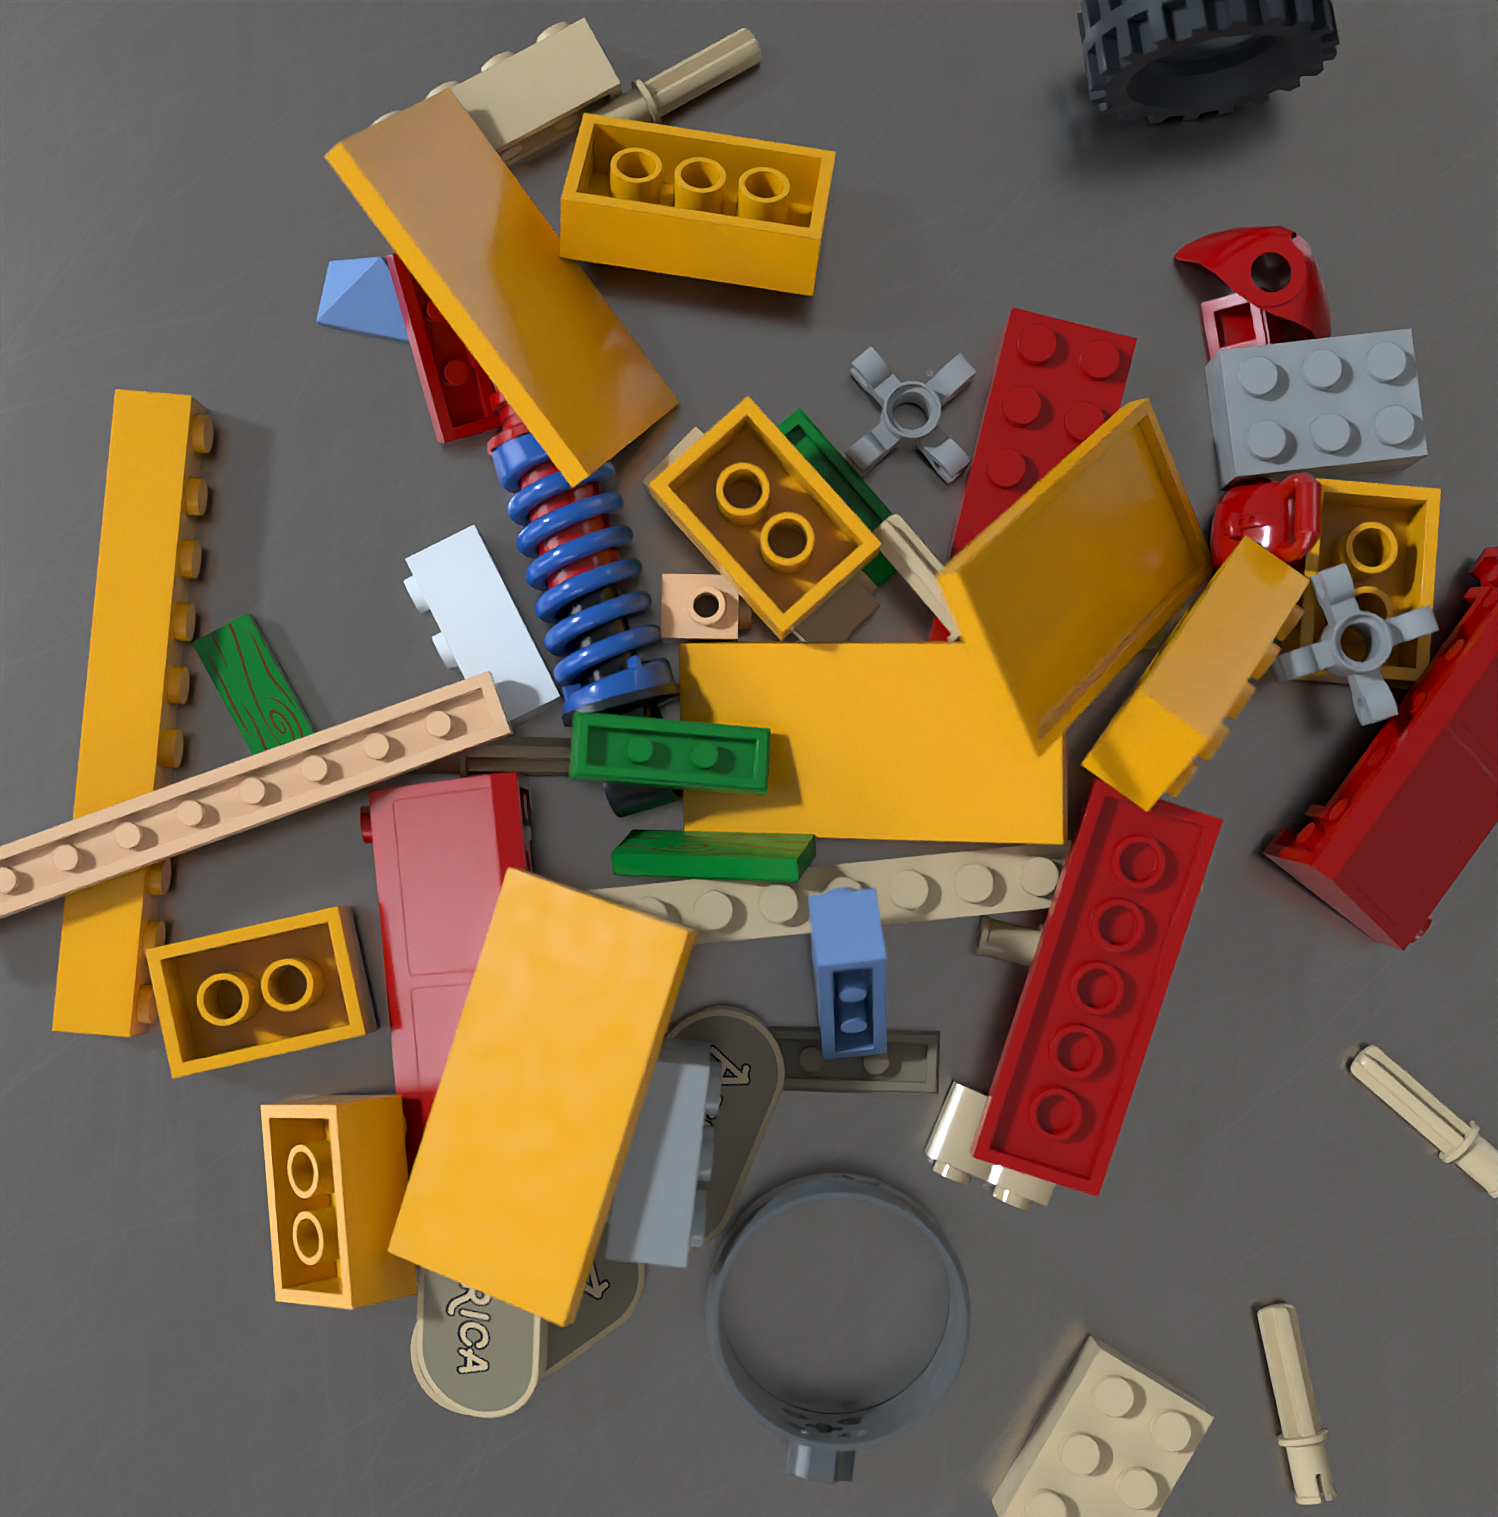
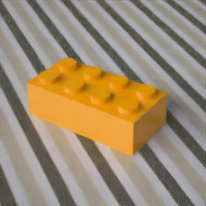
(696, 204)
(1200, 677)

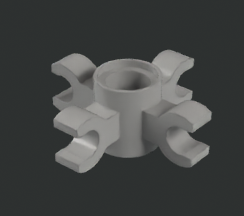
(881, 383)
(1369, 691)

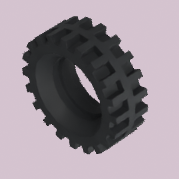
(1200, 53)

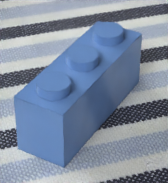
(849, 972)

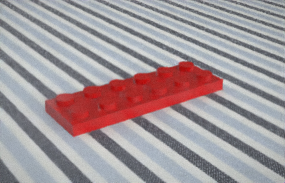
(1095, 988)

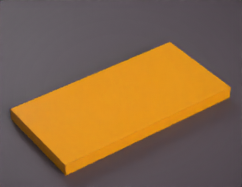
(502, 283)
(1077, 578)
(870, 744)
(541, 1094)

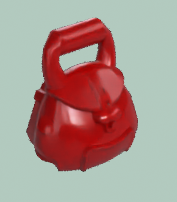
(1274, 514)

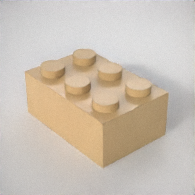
(1104, 1442)

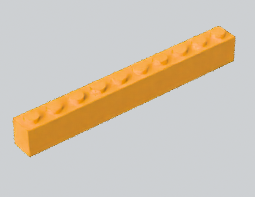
(133, 697)

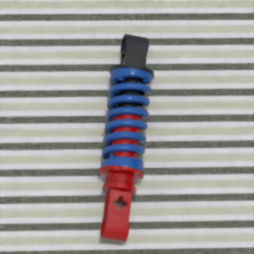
(581, 581)

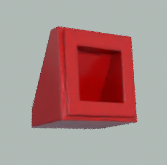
(1238, 323)

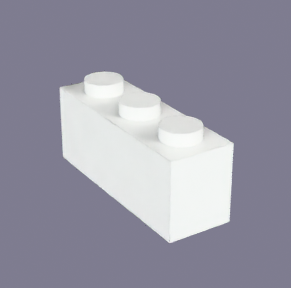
(481, 623)

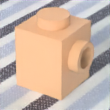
(701, 609)

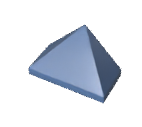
(362, 299)

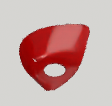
(1232, 254)

